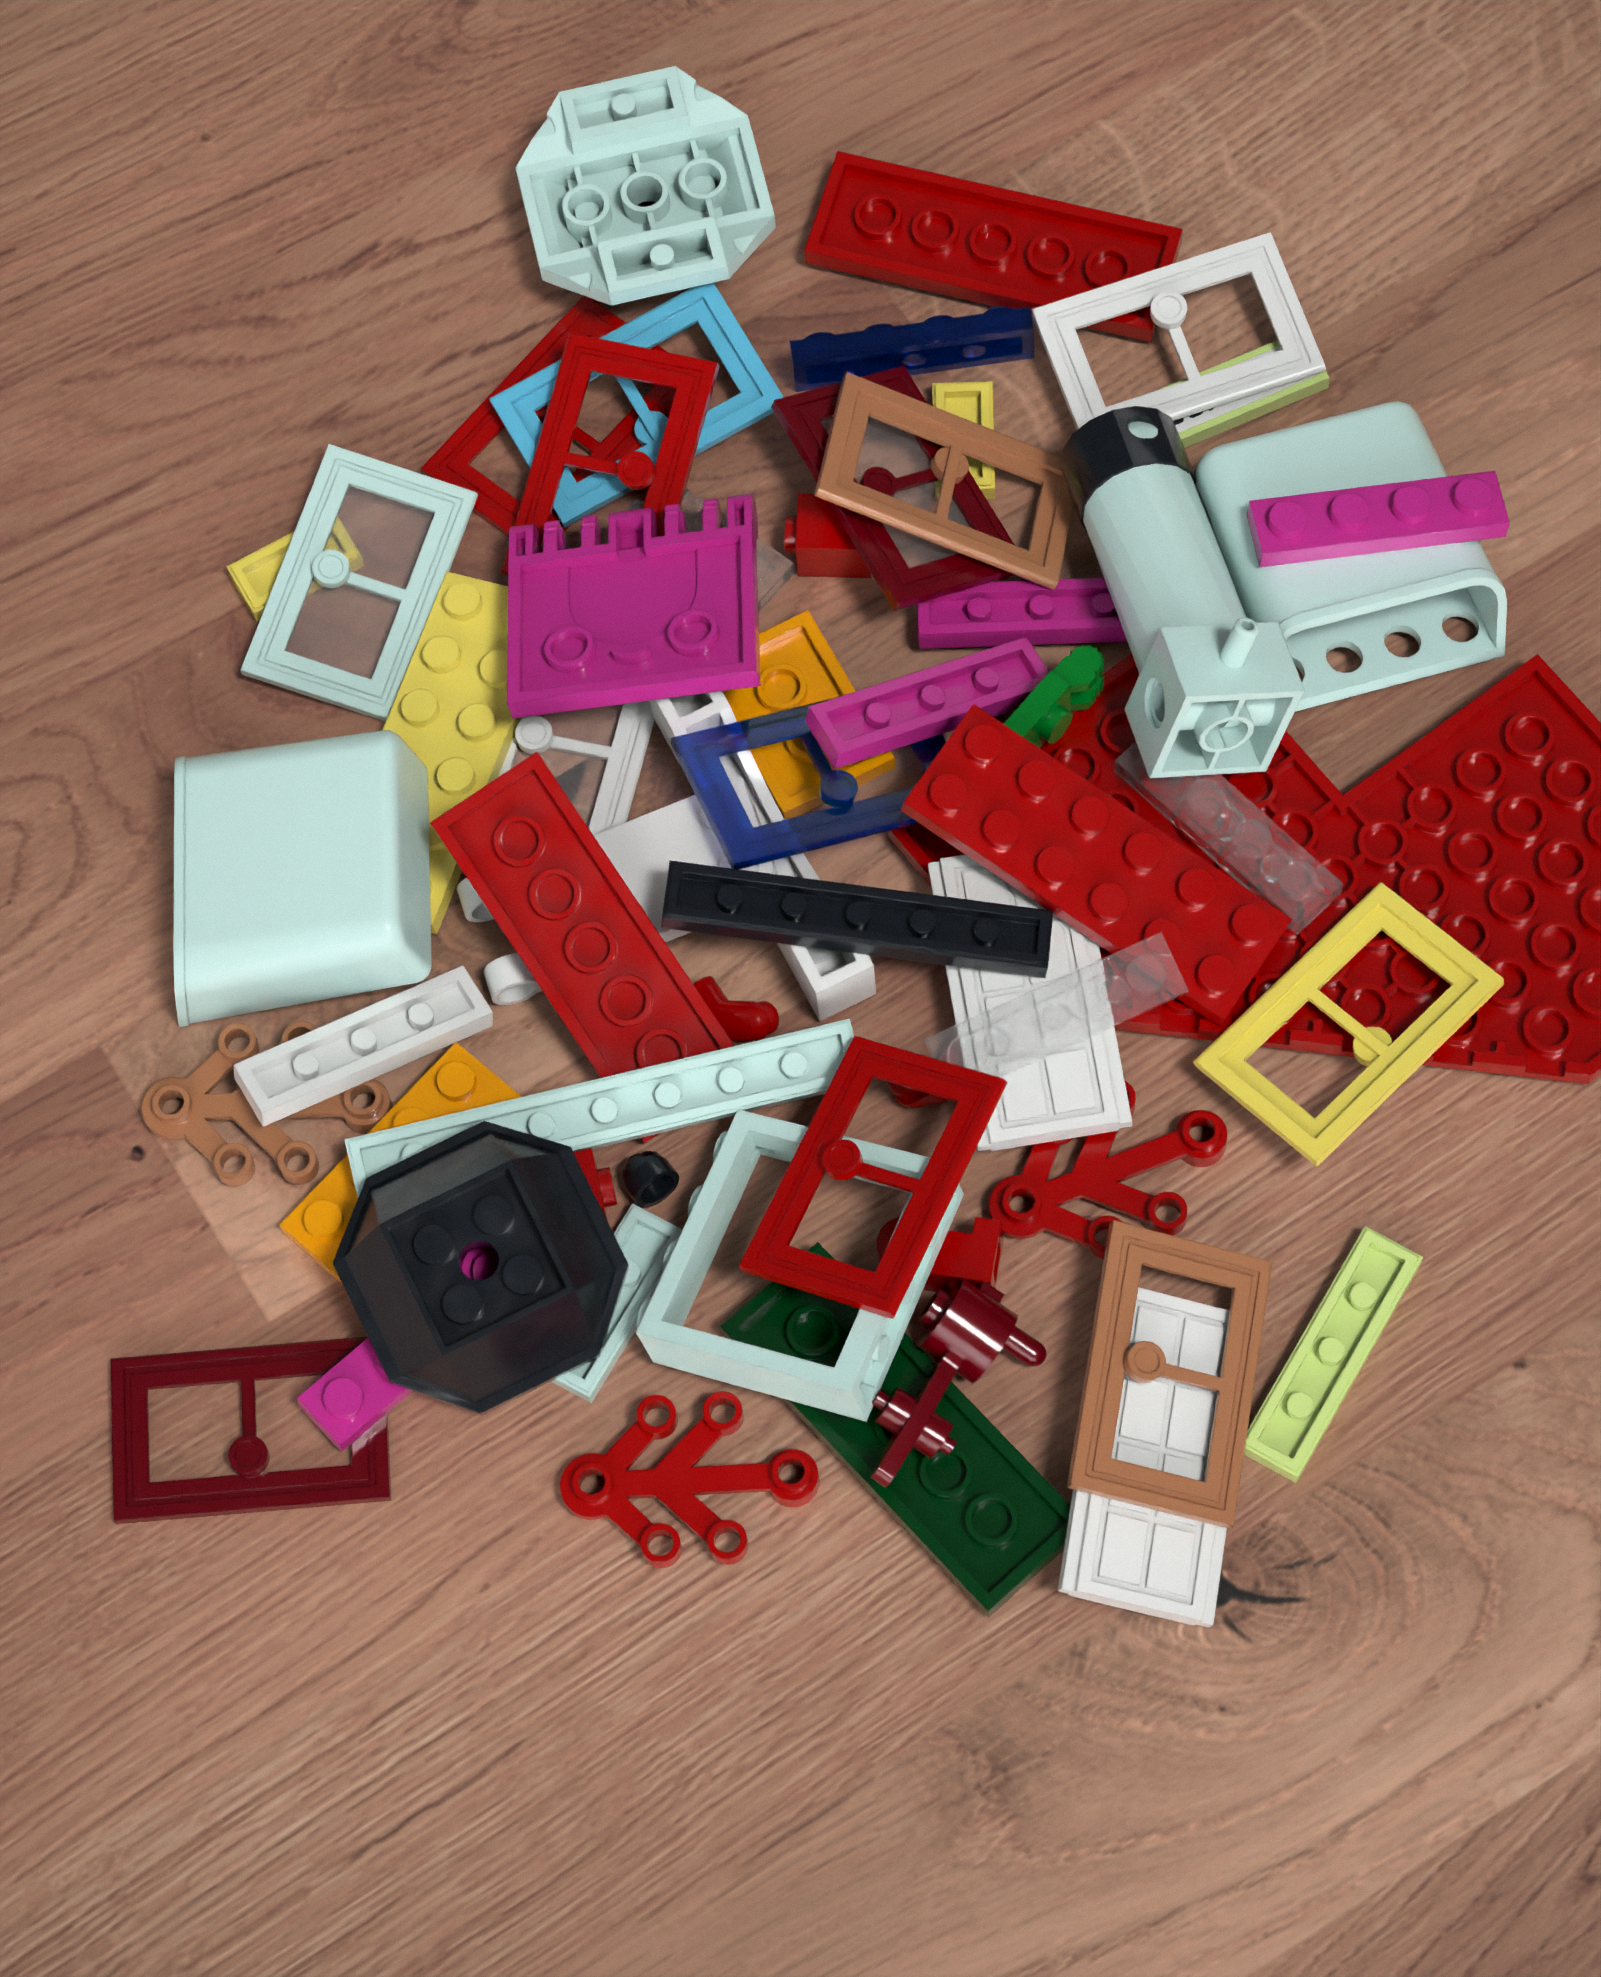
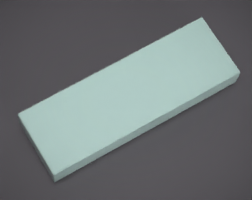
(644, 1244)

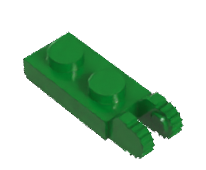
(1065, 689)

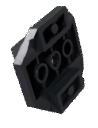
(495, 1335)

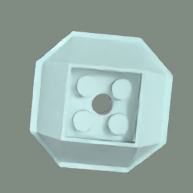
(635, 144)

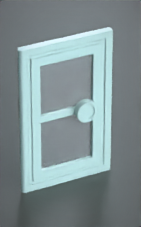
(358, 582)

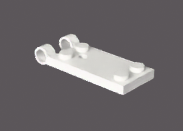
(642, 858)

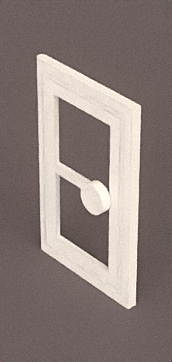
(1163, 292)

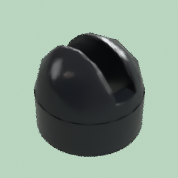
(649, 1178)

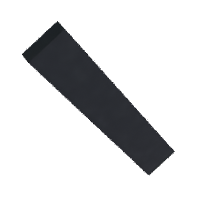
(857, 919)

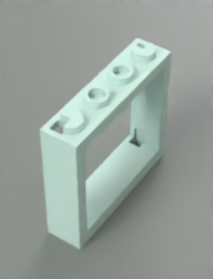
(872, 1339)

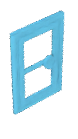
(696, 305)

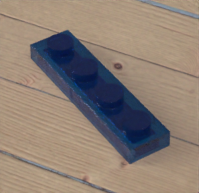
(921, 347)

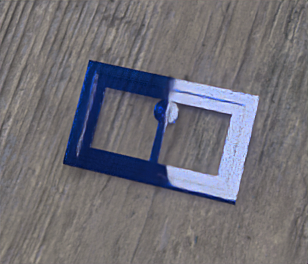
(752, 846)

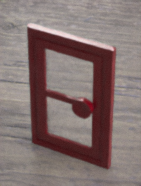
(898, 466)

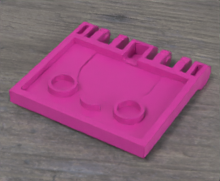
(633, 613)

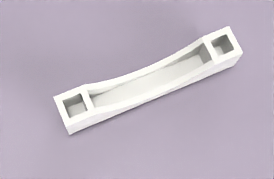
(827, 977)

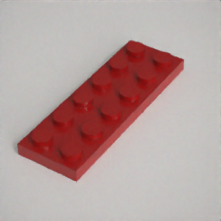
(980, 240)
(1093, 860)
(577, 924)

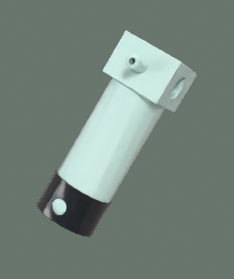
(1209, 678)

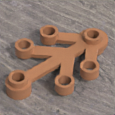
(203, 1107)

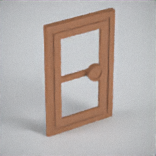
(960, 437)
(1109, 1357)

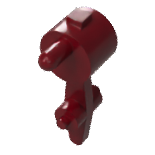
(964, 1336)

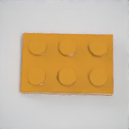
(795, 672)

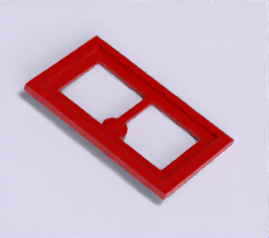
(454, 457)
(666, 480)
(841, 1159)

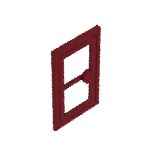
(251, 1490)

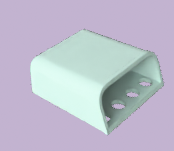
(1357, 597)
(299, 874)

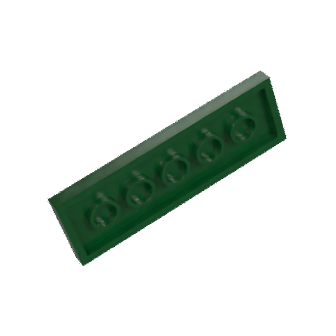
(973, 1511)

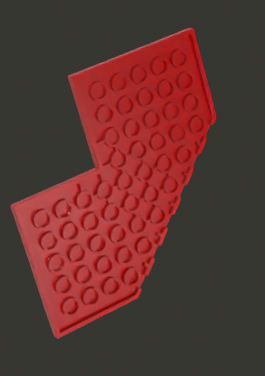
(1472, 825)

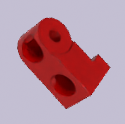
(961, 1256)

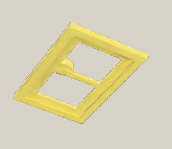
(1386, 1062)

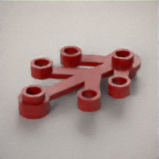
(1100, 1181)
(678, 1481)

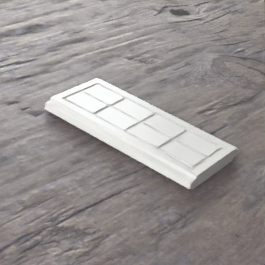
(1061, 1095)
(1136, 1553)

